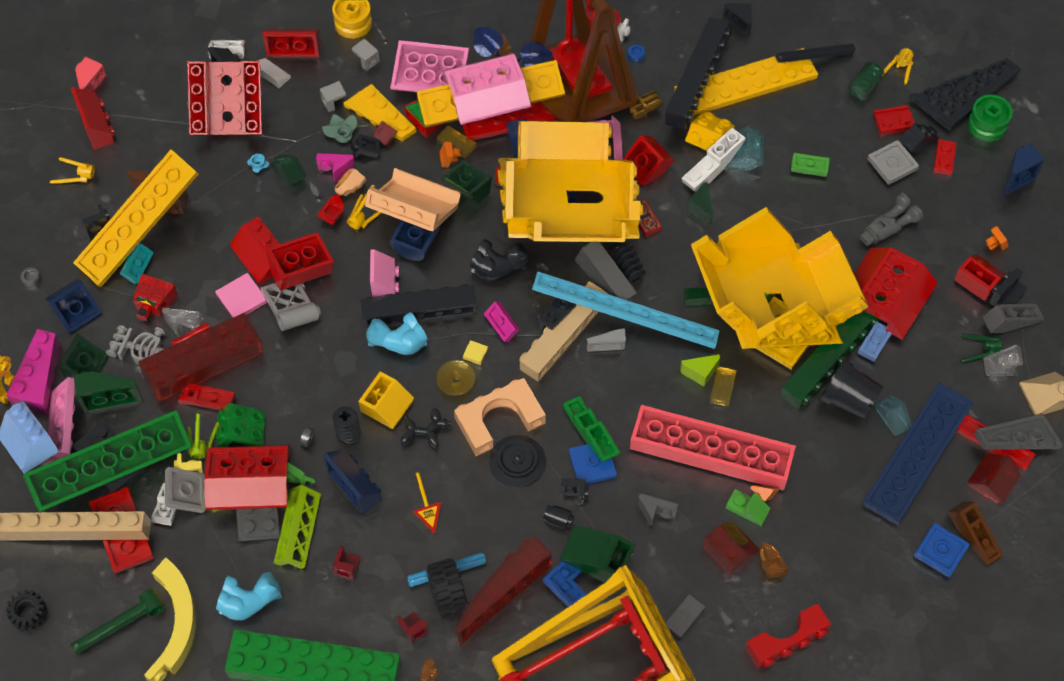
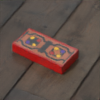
(648, 222)

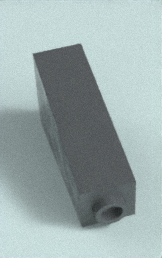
(604, 271)

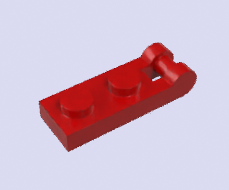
(206, 397)

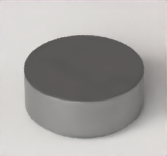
(30, 277)
(306, 437)

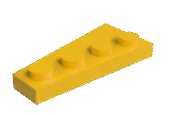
(376, 108)

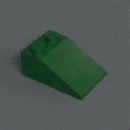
(103, 391)

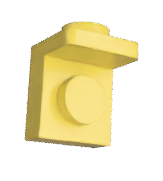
(191, 465)

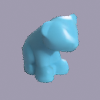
(404, 340)
(241, 603)

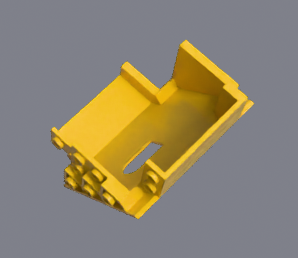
(563, 159)
(764, 259)

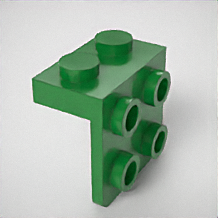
(240, 425)

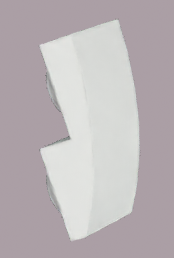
(163, 514)

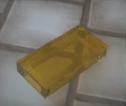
(458, 141)
(723, 386)

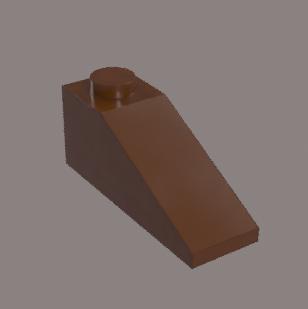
(975, 531)

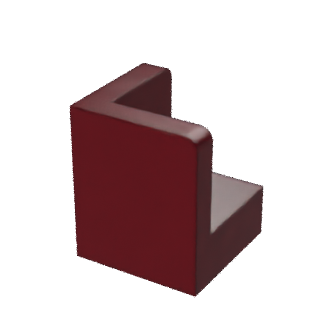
(345, 564)
(413, 626)

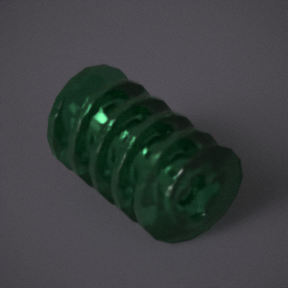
(866, 81)

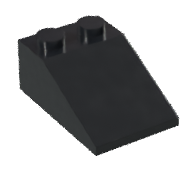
(97, 434)

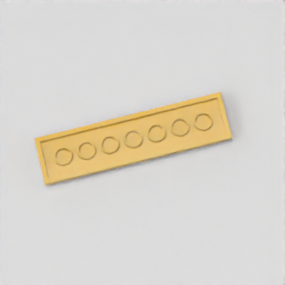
(541, 81)
(753, 81)
(136, 218)

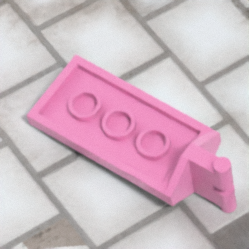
(60, 419)

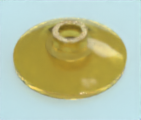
(455, 370)

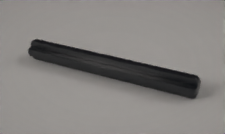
(814, 53)

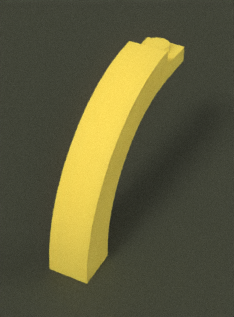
(184, 625)

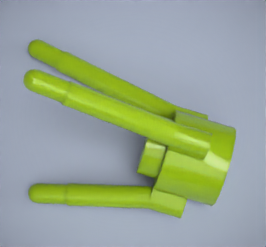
(199, 448)

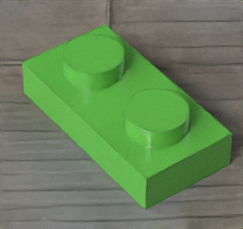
(810, 164)

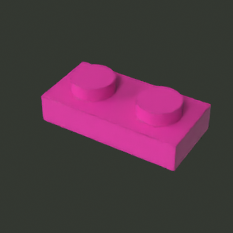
(501, 321)

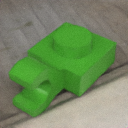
(297, 476)

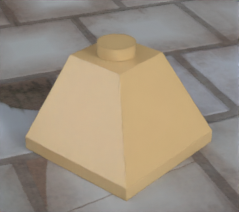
(1044, 393)

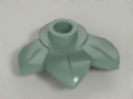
(340, 127)

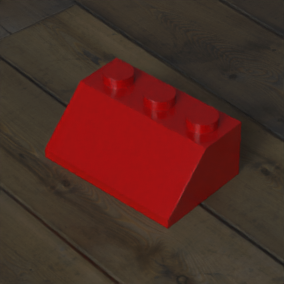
(292, 42)
(94, 118)
(251, 247)
(299, 261)

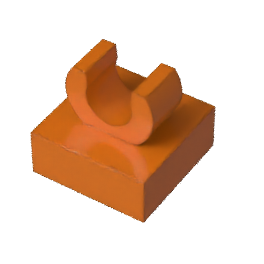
(448, 154)
(997, 239)

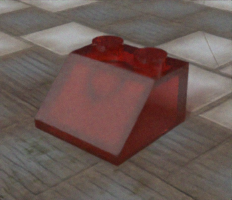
(730, 546)

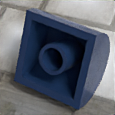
(412, 240)

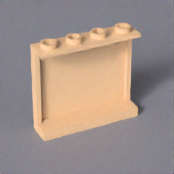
(414, 200)

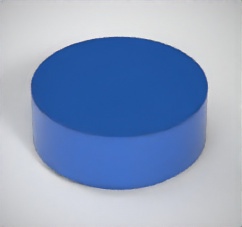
(636, 53)

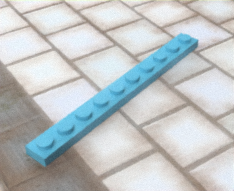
(626, 310)

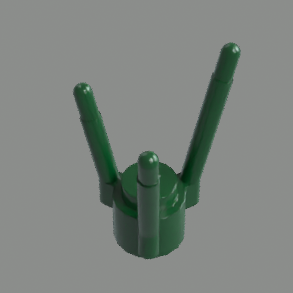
(991, 344)

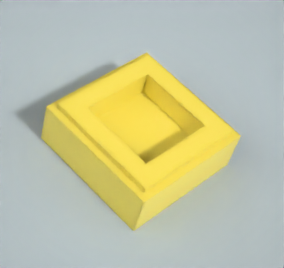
(475, 352)

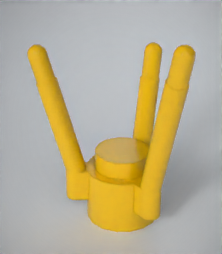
(903, 59)
(85, 171)
(357, 218)

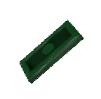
(697, 297)

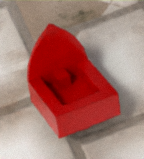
(332, 209)

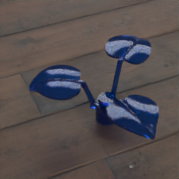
(488, 40)

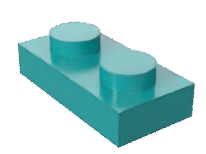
(136, 263)

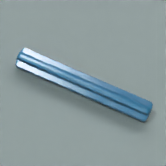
(462, 564)

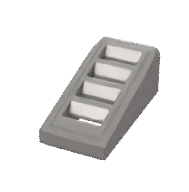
(608, 341)

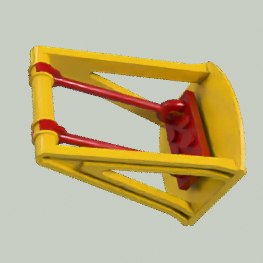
(638, 609)

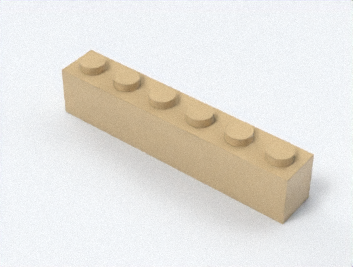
(554, 342)

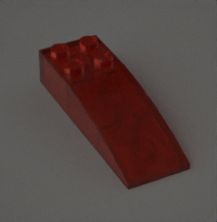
(504, 586)

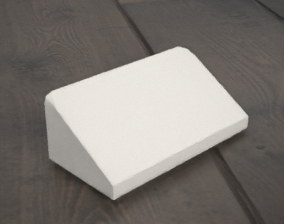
(234, 46)
(273, 73)

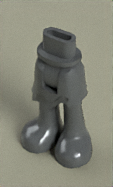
(885, 224)

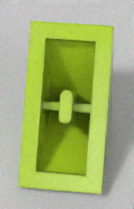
(700, 368)

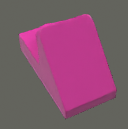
(337, 162)

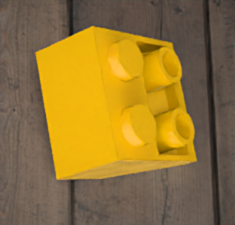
(385, 400)

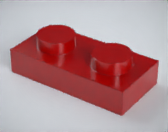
(944, 157)

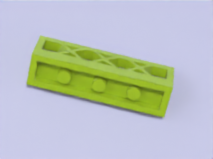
(290, 527)

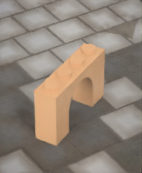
(514, 396)

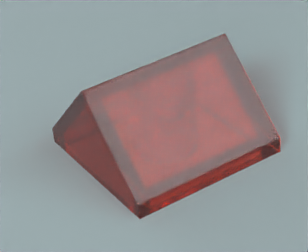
(995, 477)

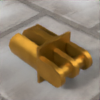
(646, 104)

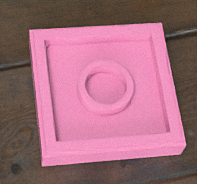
(241, 296)

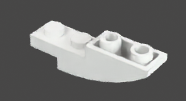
(715, 161)

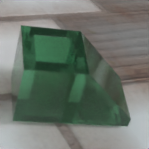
(288, 168)

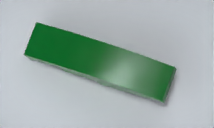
(590, 429)

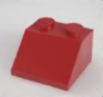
(649, 159)

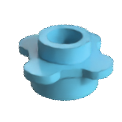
(257, 158)

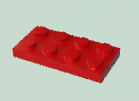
(122, 553)

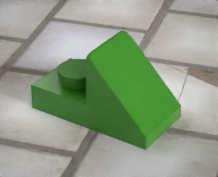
(749, 507)

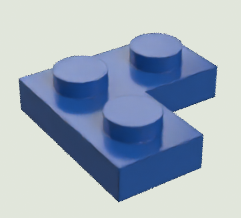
(562, 584)

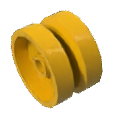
(352, 18)

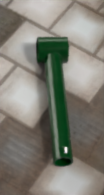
(149, 603)

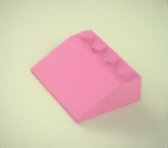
(422, 65)

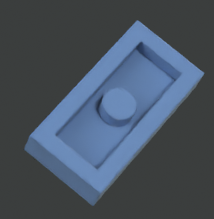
(874, 342)

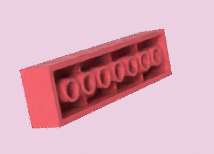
(712, 447)

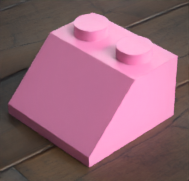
(383, 274)

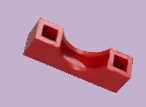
(766, 649)

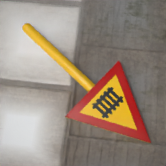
(429, 513)

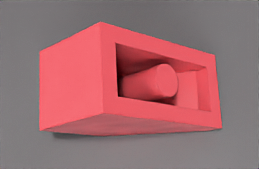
(90, 74)

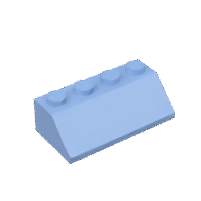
(25, 438)

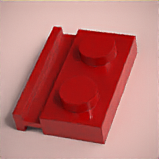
(893, 119)

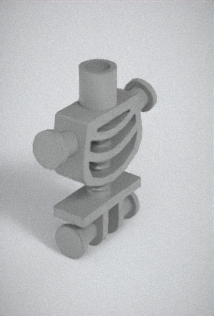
(144, 343)

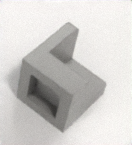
(368, 54)
(330, 94)

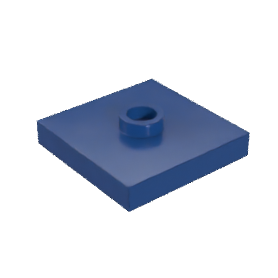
(589, 466)
(942, 550)

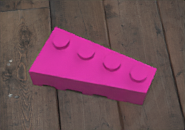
(36, 373)

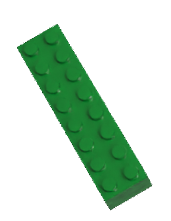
(106, 461)
(290, 659)

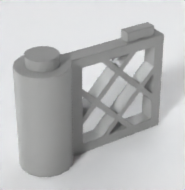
(295, 313)

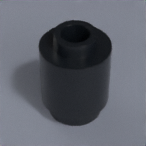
(558, 517)

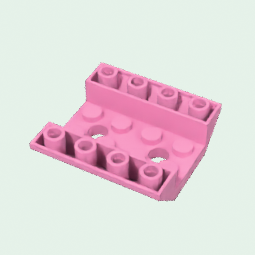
(488, 91)

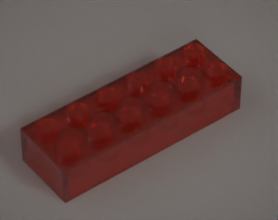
(201, 357)

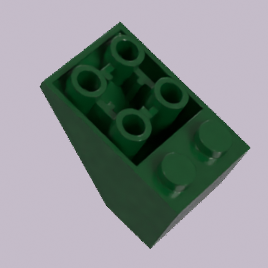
(596, 552)

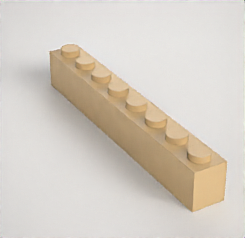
(74, 526)

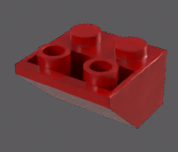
(979, 276)

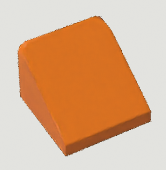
(765, 492)

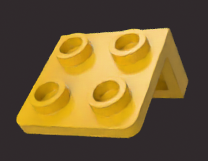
(707, 130)

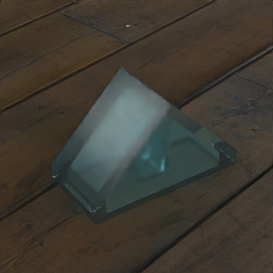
(894, 414)

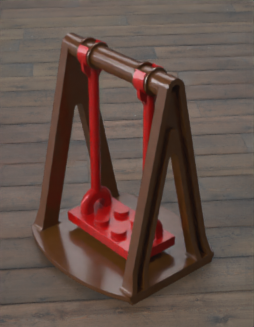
(589, 63)

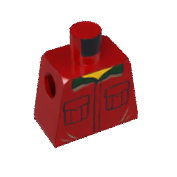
(153, 296)

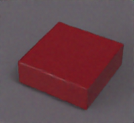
(385, 133)

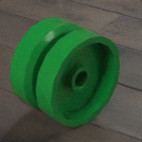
(990, 118)

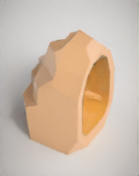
(350, 182)

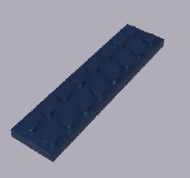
(917, 454)

